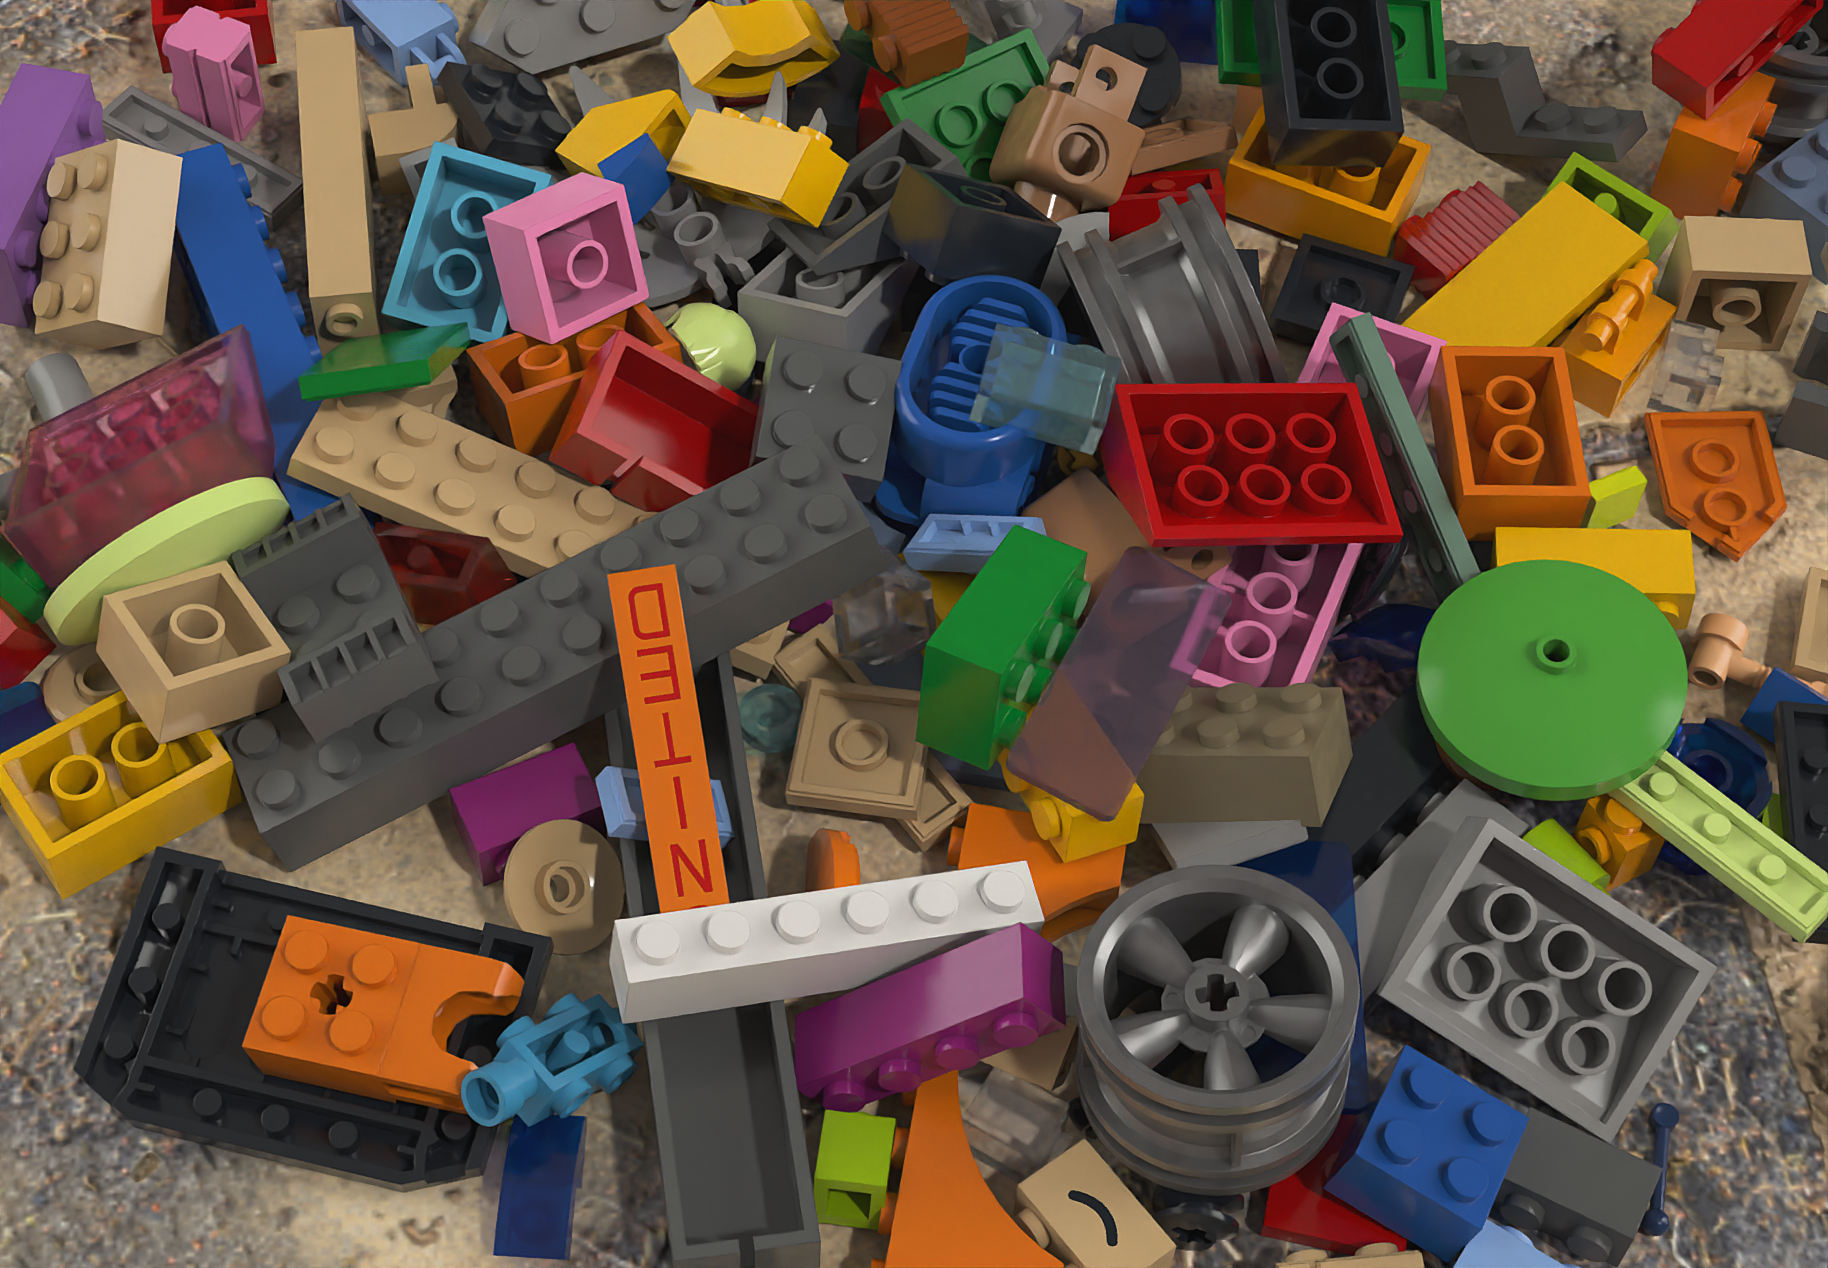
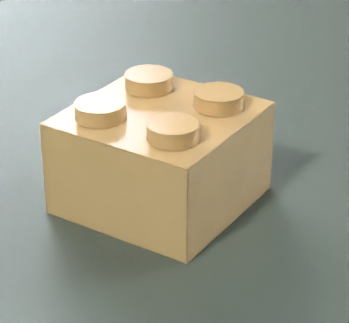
(1738, 278)
(191, 651)

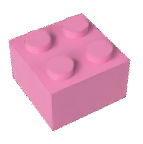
(566, 257)

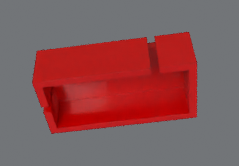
(653, 427)

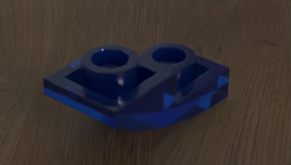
(1386, 634)
(540, 1188)

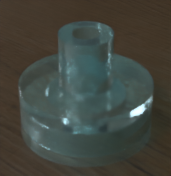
(770, 717)

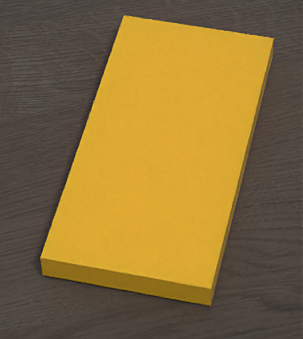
(1533, 276)

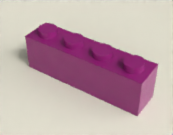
(930, 1019)

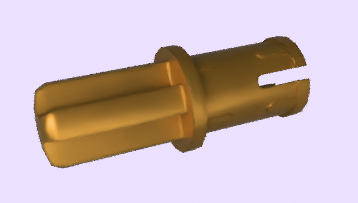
(1071, 460)

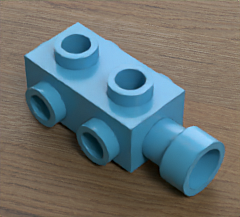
(553, 1063)

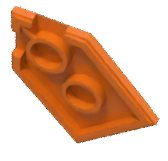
(1717, 475)

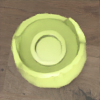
(716, 342)

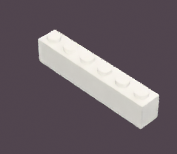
(809, 940)

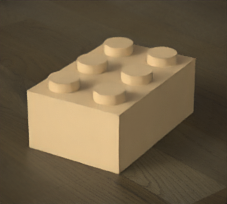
(107, 245)

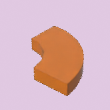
(831, 861)

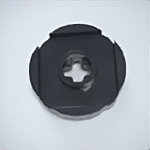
(1147, 48)

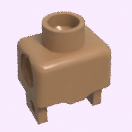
(1073, 148)
(1093, 519)

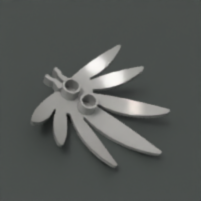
(693, 240)

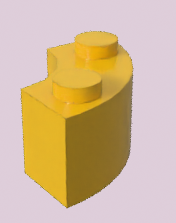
(742, 47)

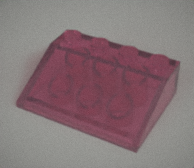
(139, 453)

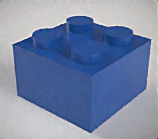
(1427, 1154)

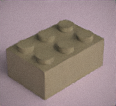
(1248, 756)

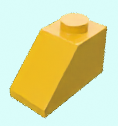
(618, 124)

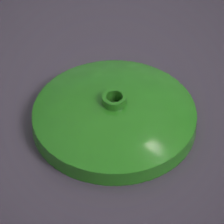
(1551, 680)

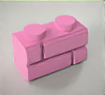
(215, 72)

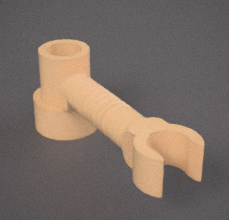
(1719, 655)

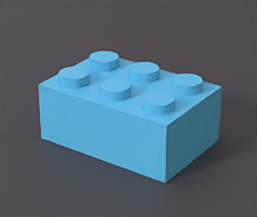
(445, 257)

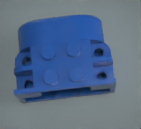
(934, 451)

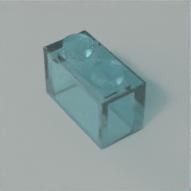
(1045, 388)

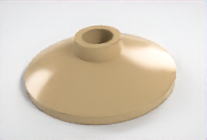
(586, 879)

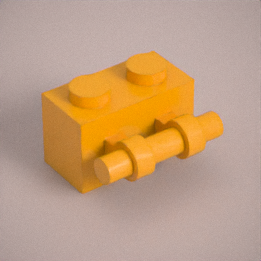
(1616, 339)

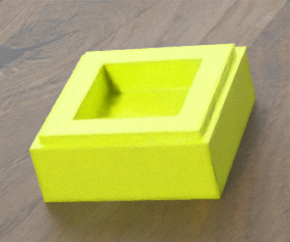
(1614, 498)

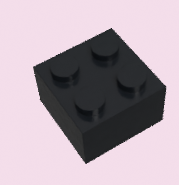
(968, 228)

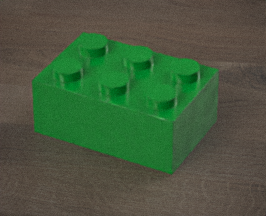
(1001, 647)

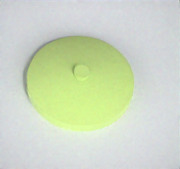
(171, 542)

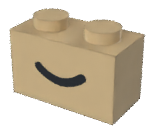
(1088, 1215)

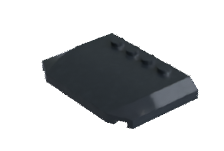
(184, 996)

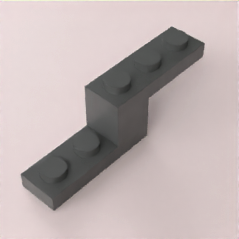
(1511, 116)

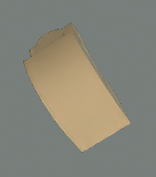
(412, 129)

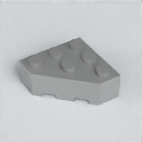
(559, 32)

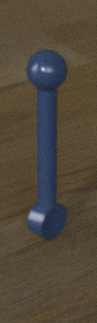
(1663, 1120)

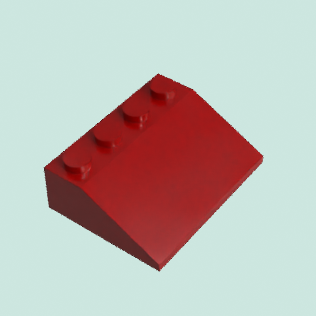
(1247, 464)

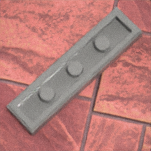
(153, 124)

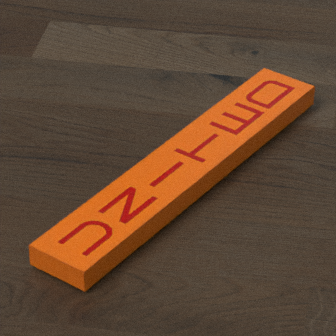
(668, 739)

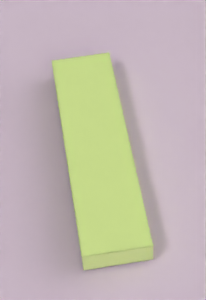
(1730, 845)

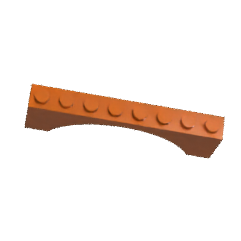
(943, 1204)

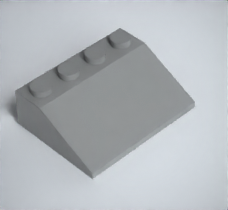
(1543, 976)

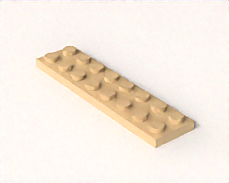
(465, 483)

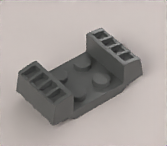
(338, 615)

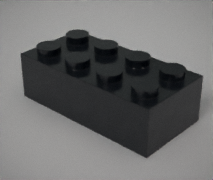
(1328, 82)

